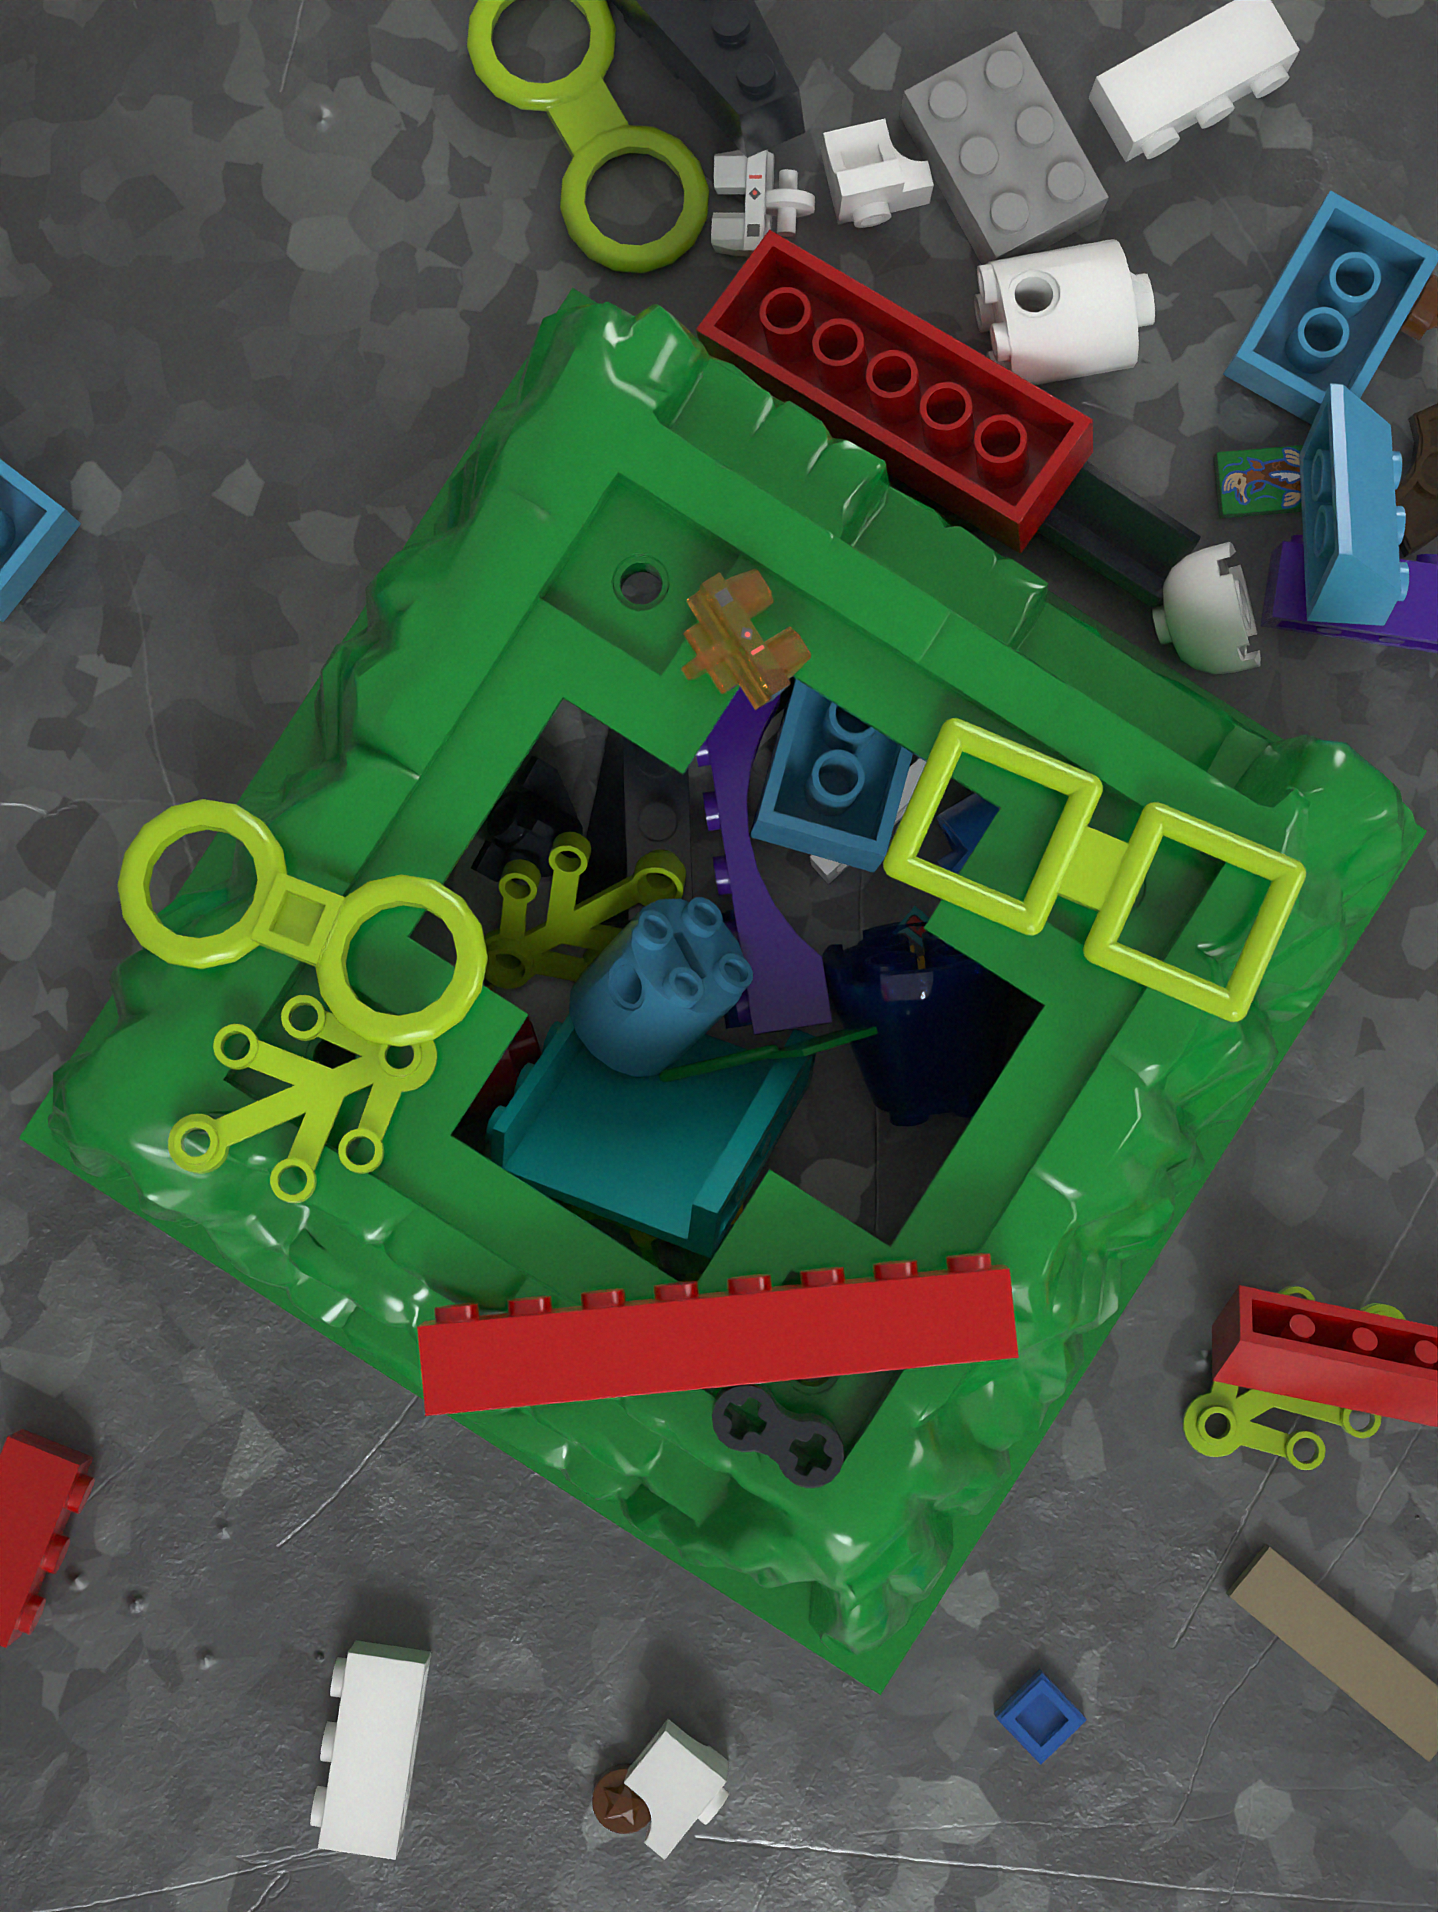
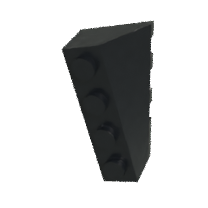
(635, 811)

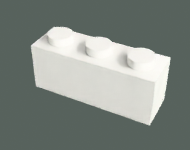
(1194, 77)
(371, 1749)

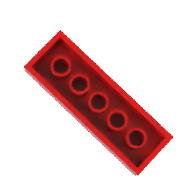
(900, 390)

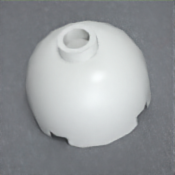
(1208, 613)

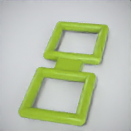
(1095, 869)

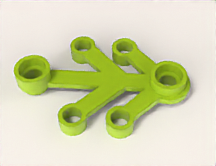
(520, 954)
(315, 1092)
(1248, 1405)

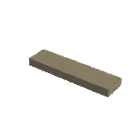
(1341, 1648)

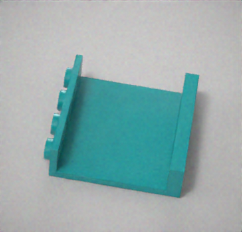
(644, 1149)

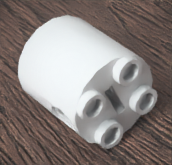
(1064, 311)

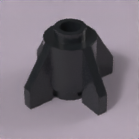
(528, 823)

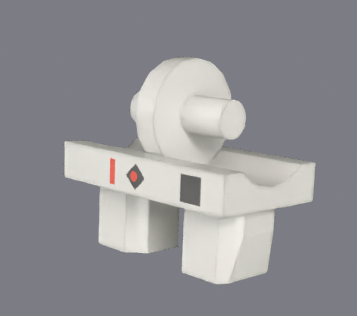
(742, 232)

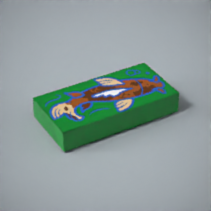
(1258, 481)

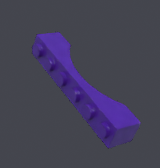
(787, 972)

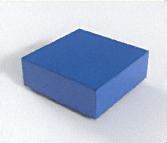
(1040, 1716)

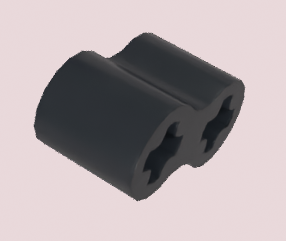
(778, 1433)

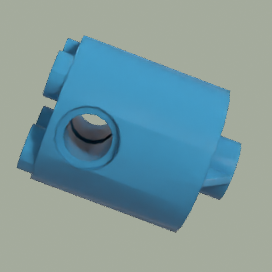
(659, 986)

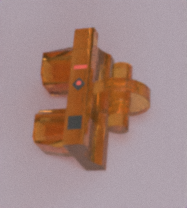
(731, 645)

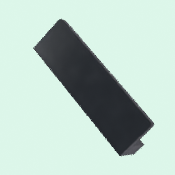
(1118, 533)

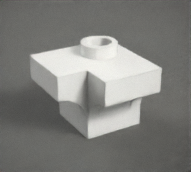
(870, 176)
(679, 1785)

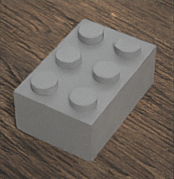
(1002, 152)

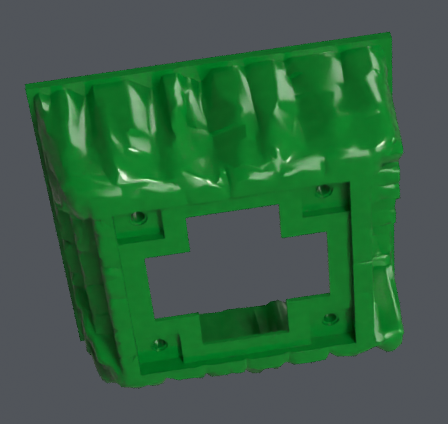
(662, 461)

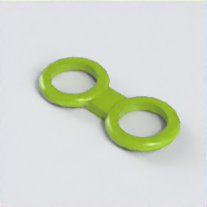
(593, 134)
(302, 922)

